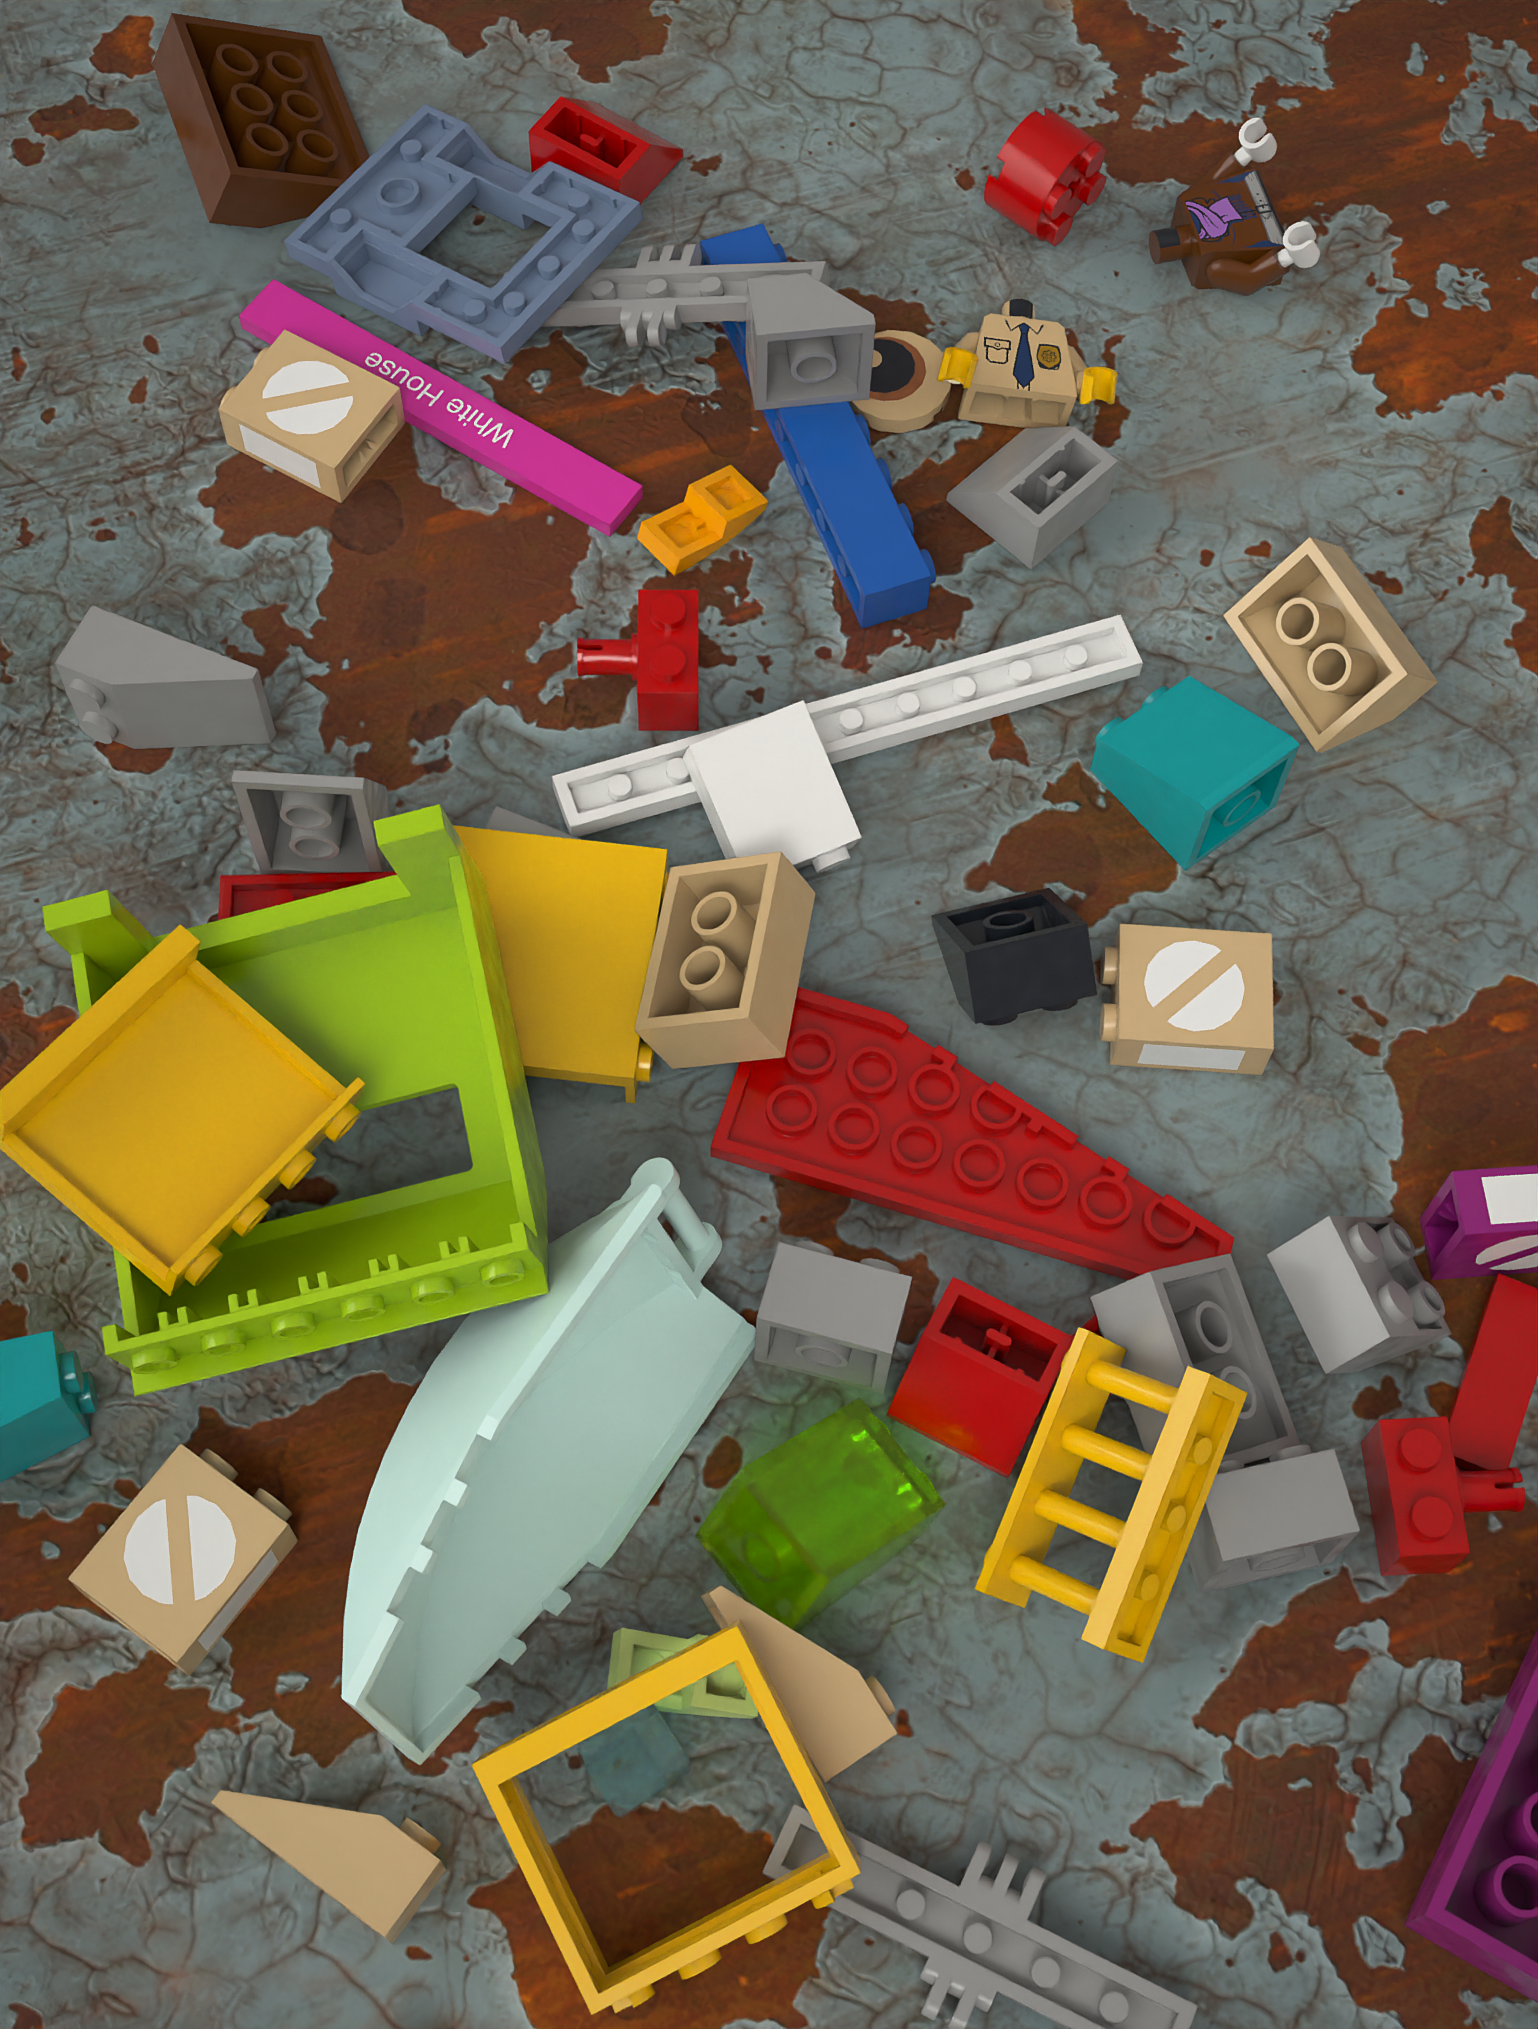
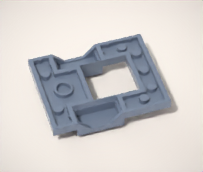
(412, 189)

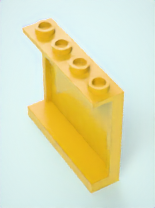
(574, 948)
(171, 1115)

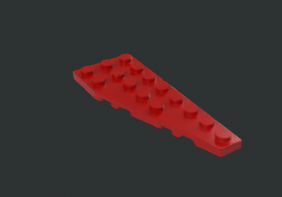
(914, 1132)

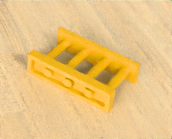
(1164, 1512)

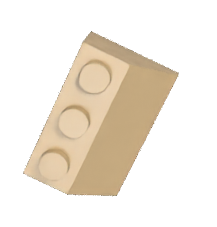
(1329, 646)

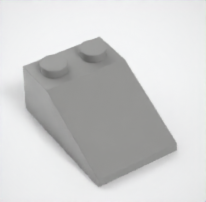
(159, 689)
(312, 821)

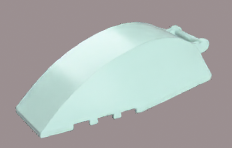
(532, 1457)

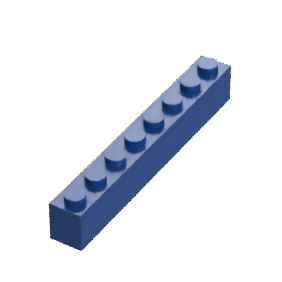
(838, 476)

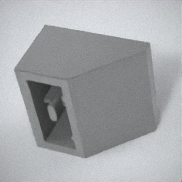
(1037, 490)
(1359, 1292)

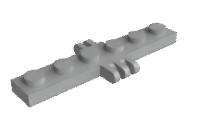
(668, 293)
(982, 1938)

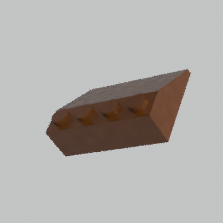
(257, 118)

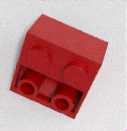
(602, 147)
(980, 1377)

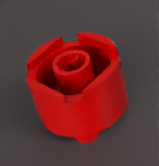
(1046, 175)

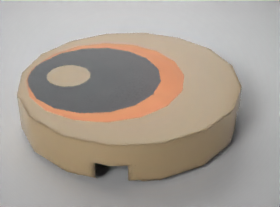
(903, 383)

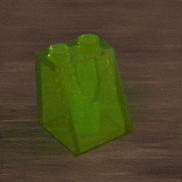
(819, 1516)

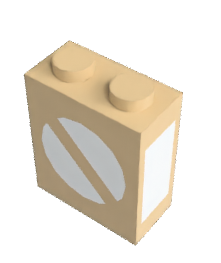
(312, 415)
(1189, 999)
(186, 1556)

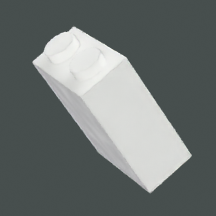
(774, 791)

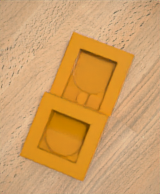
(705, 521)

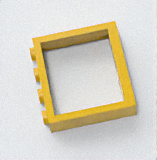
(697, 1944)

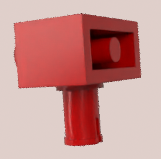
(658, 657)
(1423, 1496)

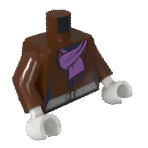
(1229, 227)

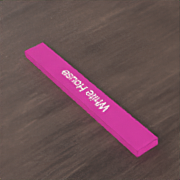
(457, 413)

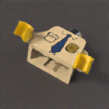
(1022, 371)

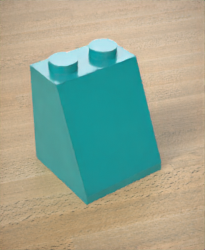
(1193, 767)

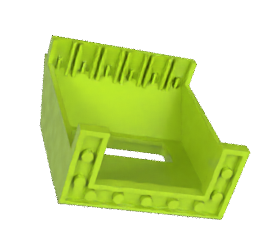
(413, 1001)

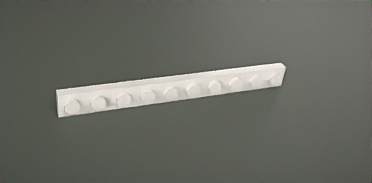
(869, 718)

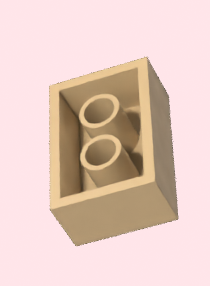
(726, 961)

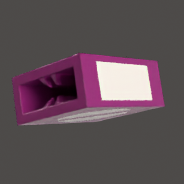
(1483, 1223)

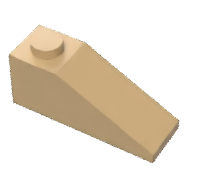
(825, 1698)
(350, 1855)

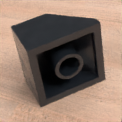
(1016, 956)

